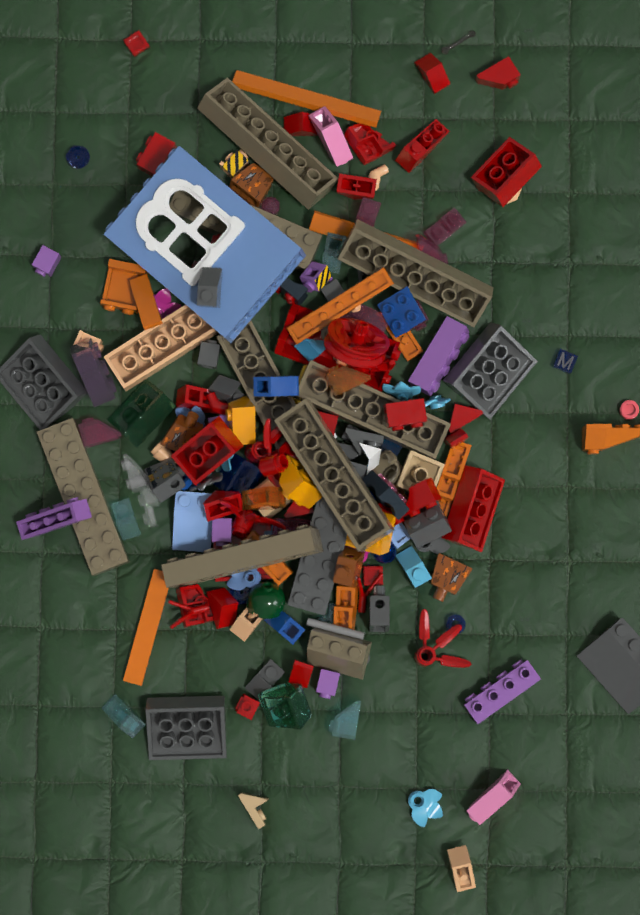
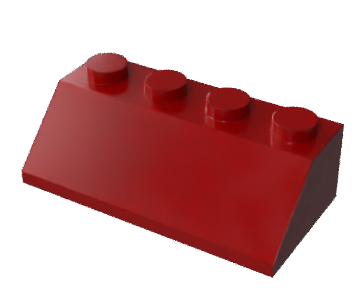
(474, 508)

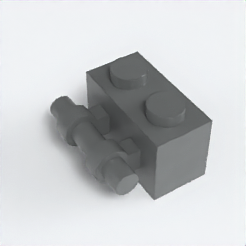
(427, 525)

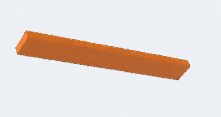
(306, 98)

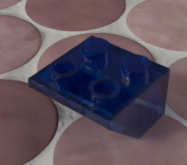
(242, 477)

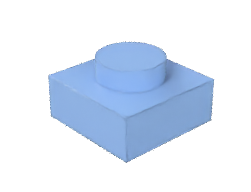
(400, 535)

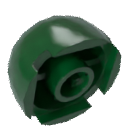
(266, 600)

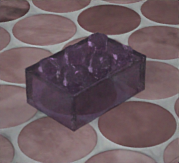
(93, 371)

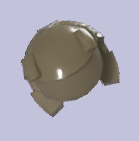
(388, 466)

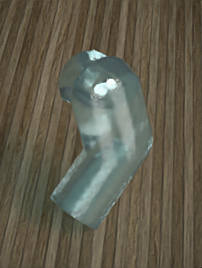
(329, 616)

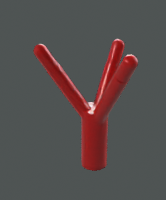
(363, 596)
(193, 611)

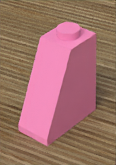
(331, 136)
(493, 797)

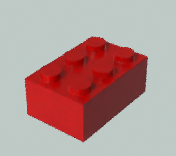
(506, 171)
(207, 450)

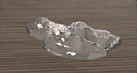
(138, 482)

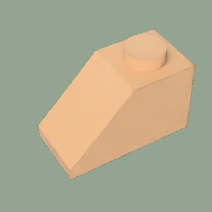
(245, 624)
(461, 868)

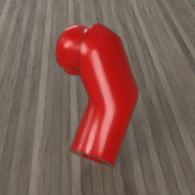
(216, 406)

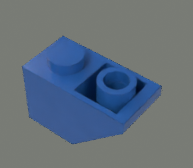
(276, 386)
(286, 627)

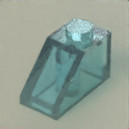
(123, 716)
(346, 722)

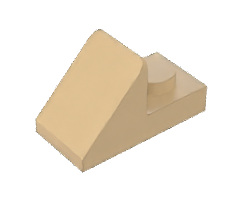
(250, 803)

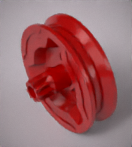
(356, 343)

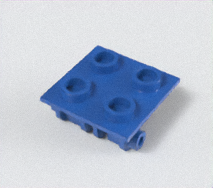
(401, 312)

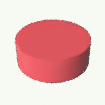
(629, 409)

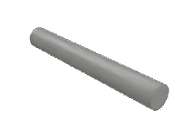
(335, 628)

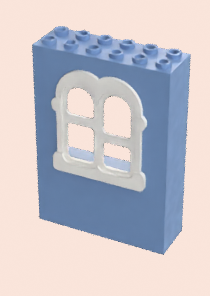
(250, 251)

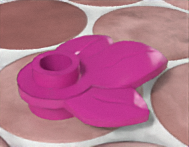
(164, 303)

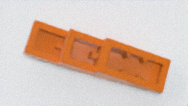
(451, 474)
(346, 606)

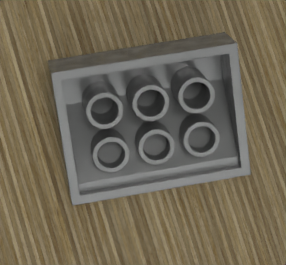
(490, 370)
(41, 382)
(616, 663)
(186, 727)

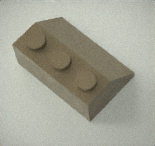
(338, 653)

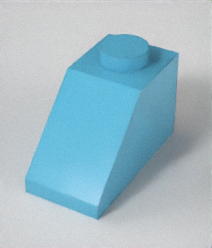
(413, 567)

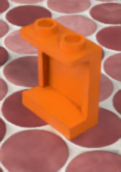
(117, 288)

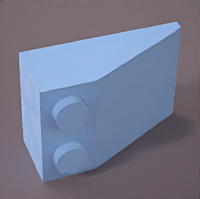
(190, 525)

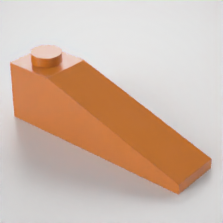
(602, 436)

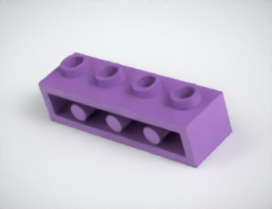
(439, 356)
(54, 518)
(502, 691)

